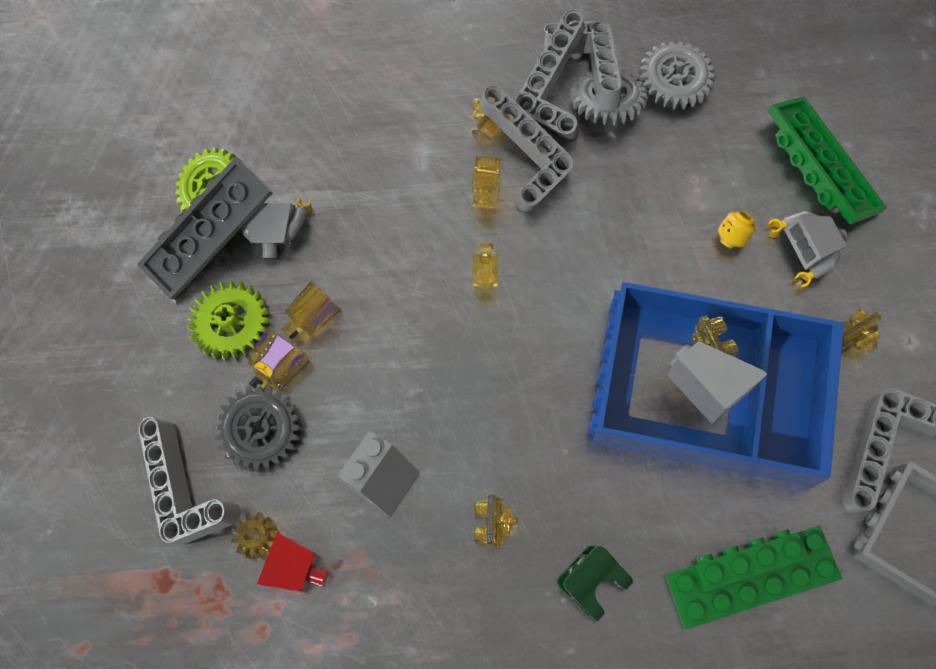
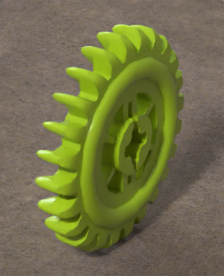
(192, 173)
(217, 308)

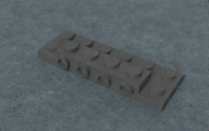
(204, 228)

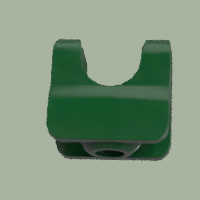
(585, 574)

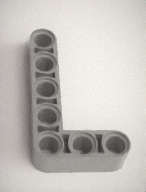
(599, 43)
(549, 76)
(529, 144)
(883, 442)
(169, 488)

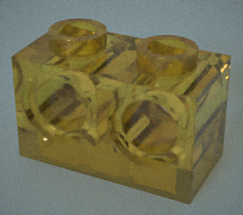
(486, 181)

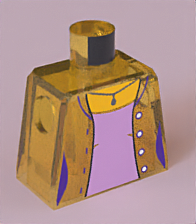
(309, 311)
(275, 361)

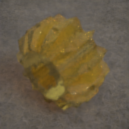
(245, 541)

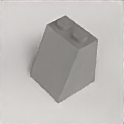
(713, 378)
(378, 473)

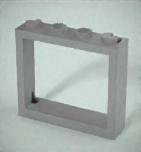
(877, 519)

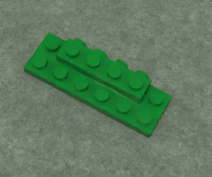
(824, 161)
(752, 576)

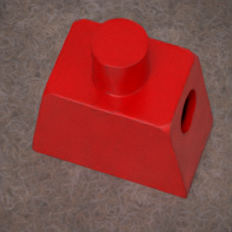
(291, 567)

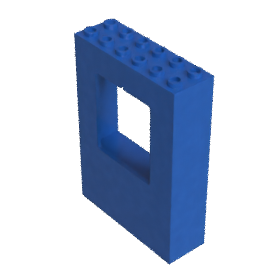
(773, 432)

